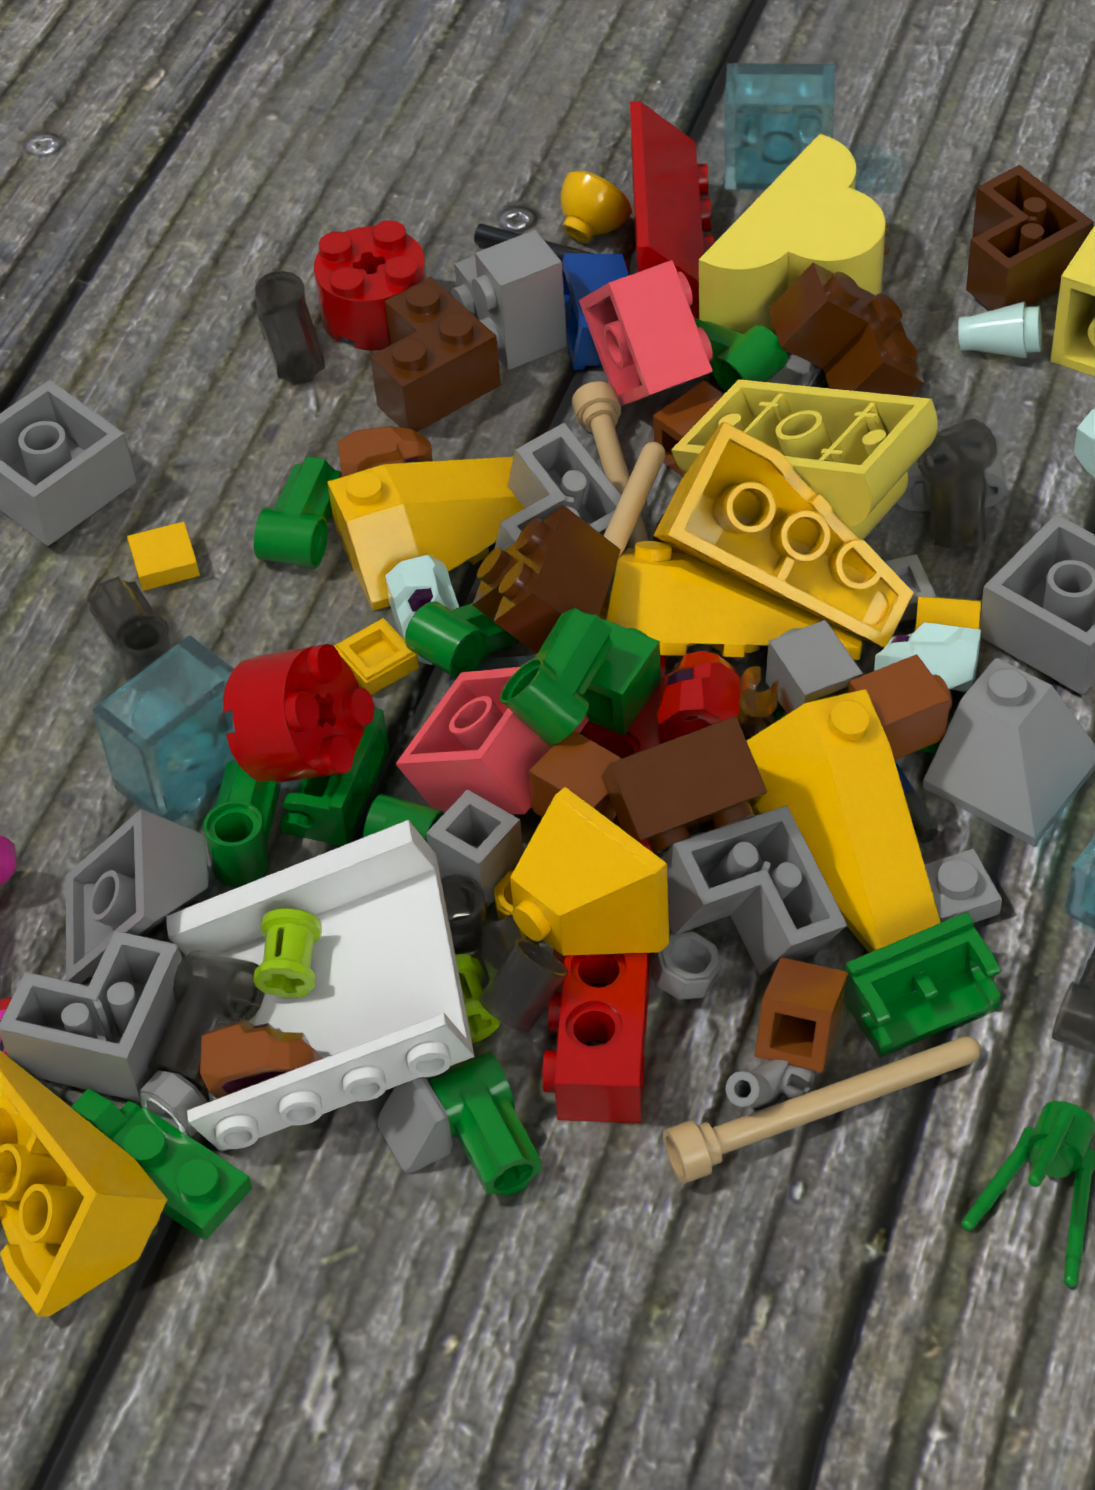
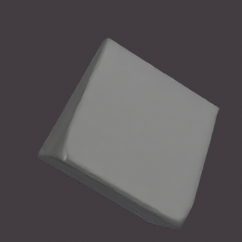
(415, 1125)

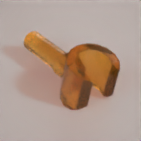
(755, 703)

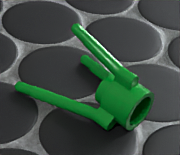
(1055, 1148)

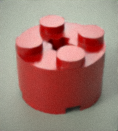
(358, 274)
(296, 714)

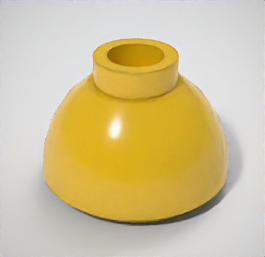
(591, 206)

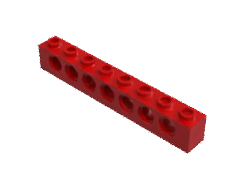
(605, 1079)

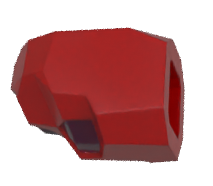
(697, 695)

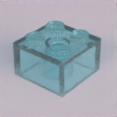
(772, 118)
(169, 731)

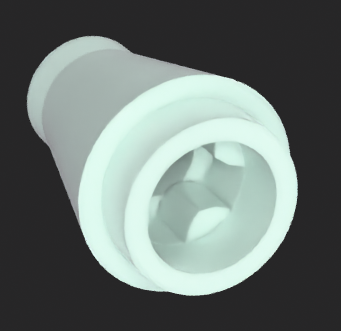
(1003, 331)

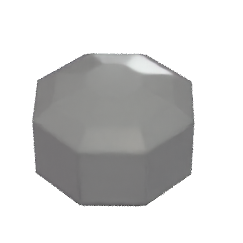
(686, 966)
(170, 1097)

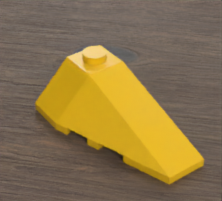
(418, 511)
(767, 527)
(694, 603)
(850, 806)
(67, 1196)

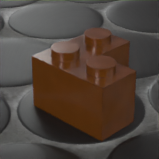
(1021, 240)
(847, 333)
(435, 357)
(546, 573)
(685, 786)

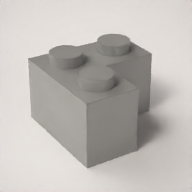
(517, 296)
(557, 473)
(760, 878)
(100, 1031)

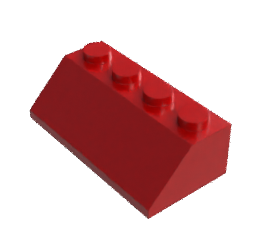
(667, 197)

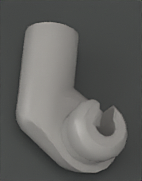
(768, 1083)

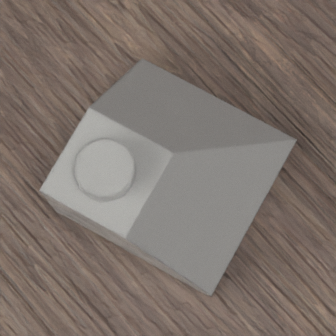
(1012, 753)
(130, 887)

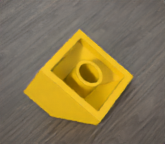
(589, 885)

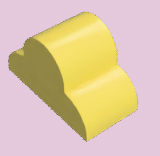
(797, 221)
(839, 441)

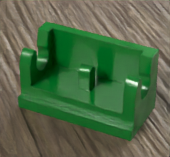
(332, 805)
(922, 985)

